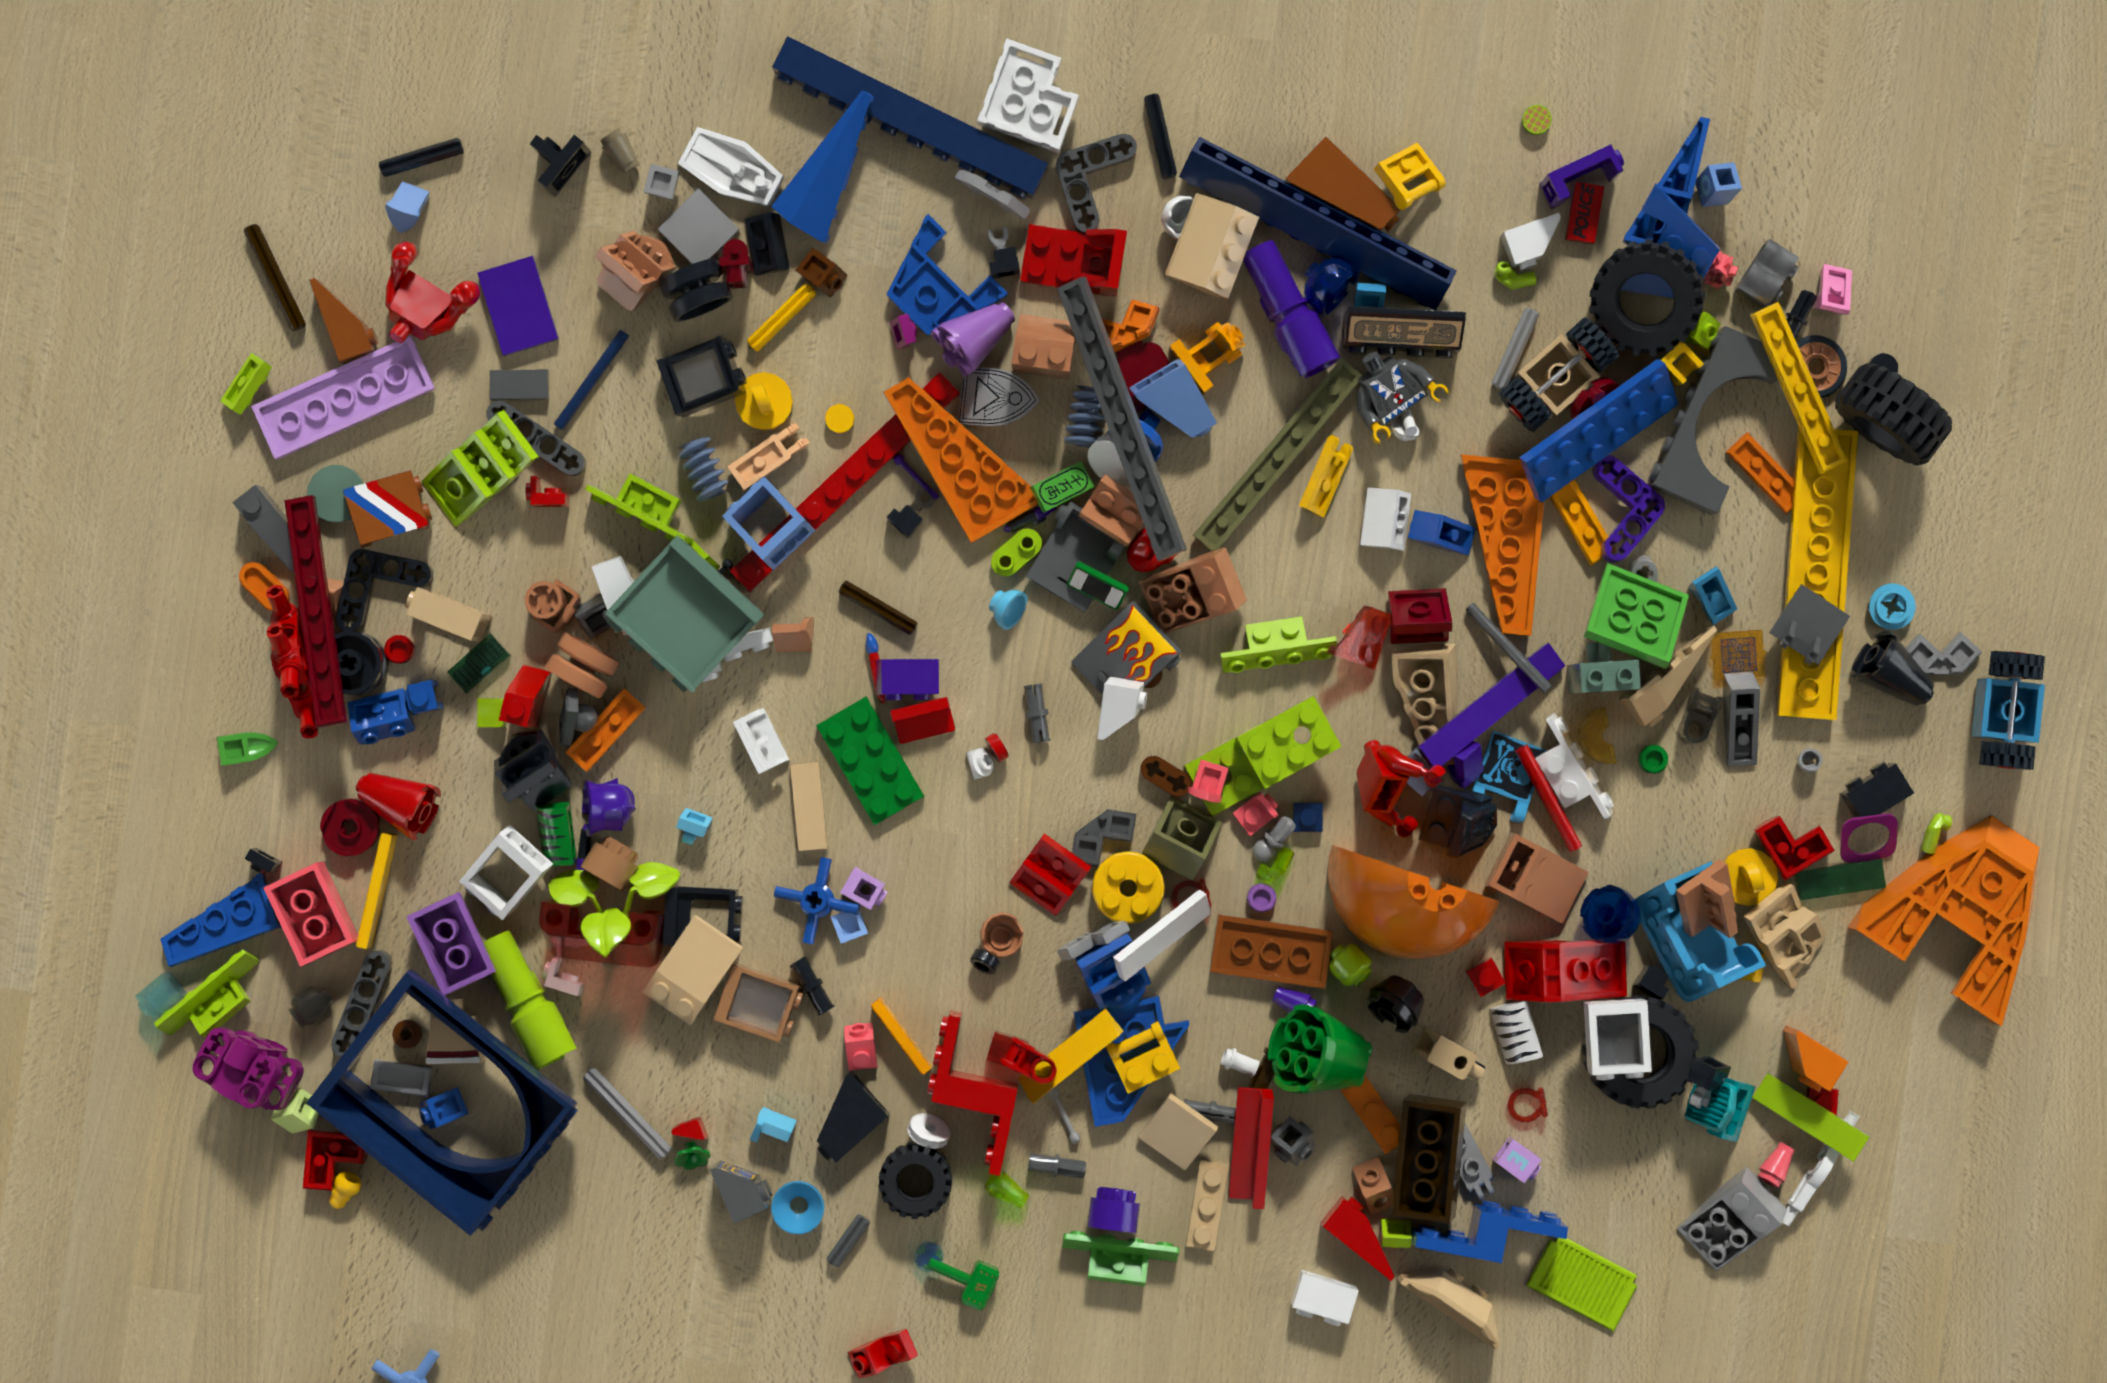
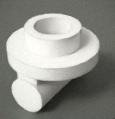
(1405, 427)
(980, 762)

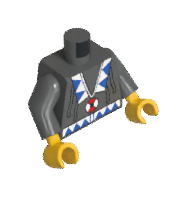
(1390, 390)

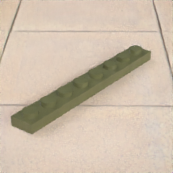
(1278, 455)

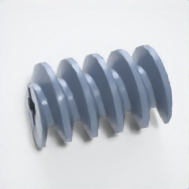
(1085, 418)
(703, 469)

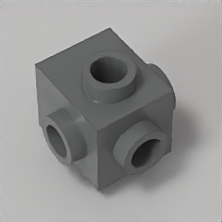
(1292, 1133)

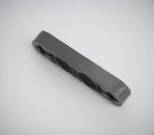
(538, 435)
(357, 1001)

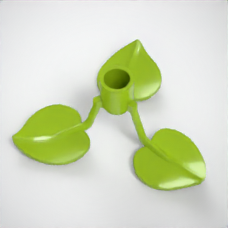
(609, 928)

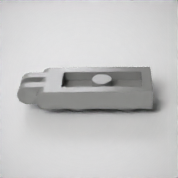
(1474, 1169)

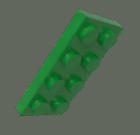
(870, 760)

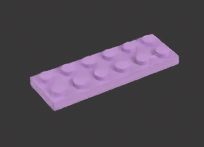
(343, 398)

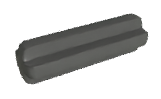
(848, 1240)

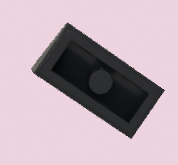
(767, 243)

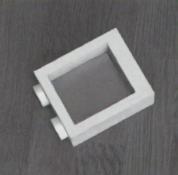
(1617, 1038)

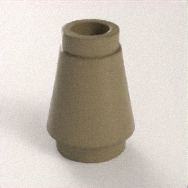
(620, 150)

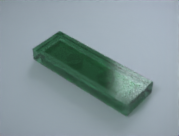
(1840, 879)

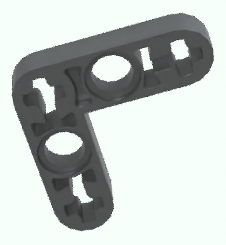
(1078, 176)

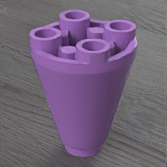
(973, 336)

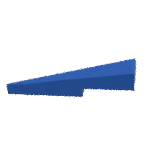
(1676, 182)
(814, 192)

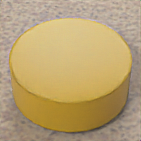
(839, 418)

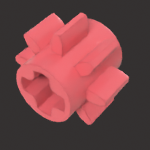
(1721, 271)

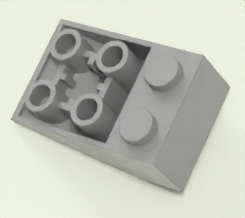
(1733, 1219)

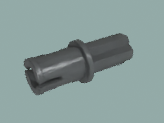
(1057, 1165)

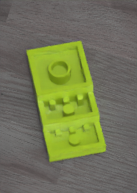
(479, 468)

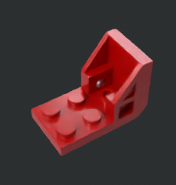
(1062, 255)
(1564, 970)

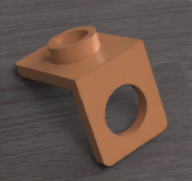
(1374, 1184)

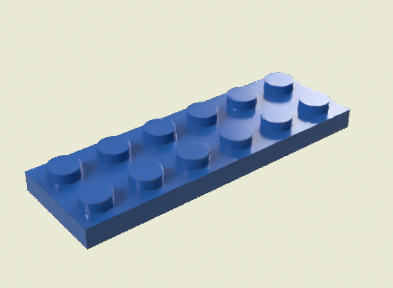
(1599, 430)

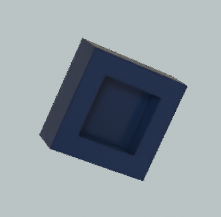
(1308, 817)

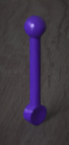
(900, 460)

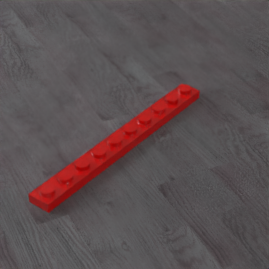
(845, 481)

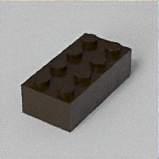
(1429, 1158)

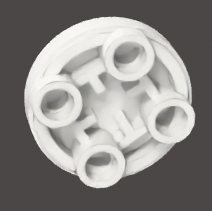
(1105, 459)

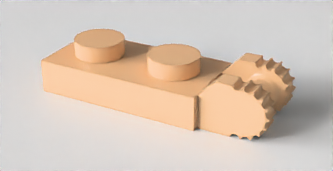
(766, 458)

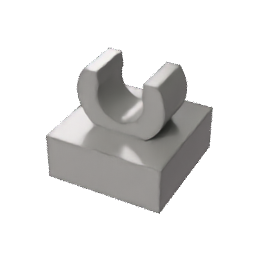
(661, 182)

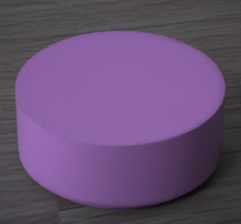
(1261, 897)

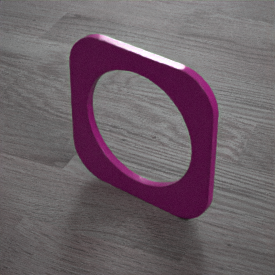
(1850, 825)

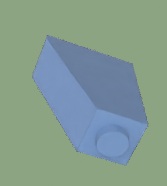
(1176, 398)

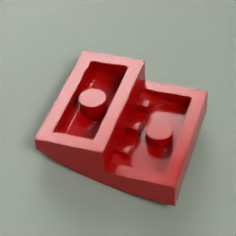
(1050, 874)

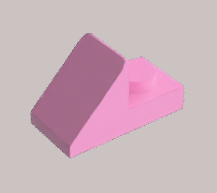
(1834, 290)

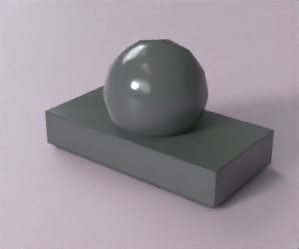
(574, 717)

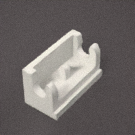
(761, 740)

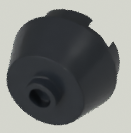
(1396, 1002)

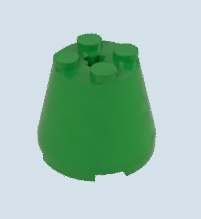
(1316, 1052)

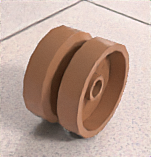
(581, 667)

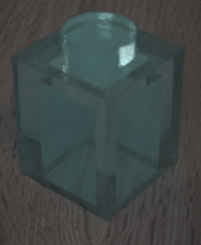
(160, 995)

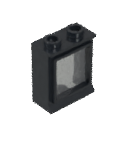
(702, 376)

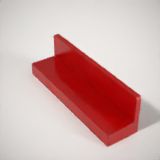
(1251, 1145)

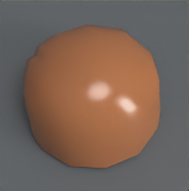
(1001, 935)

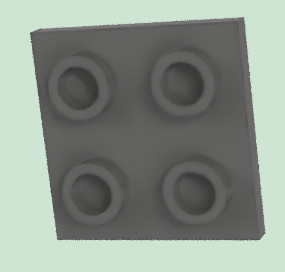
(1809, 625)

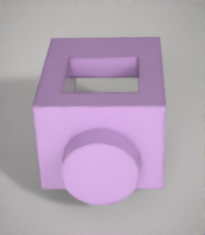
(853, 885)

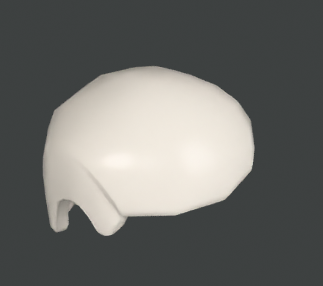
(1175, 215)

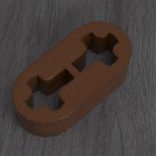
(1170, 770)

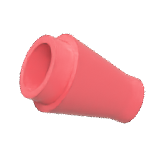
(1776, 1166)

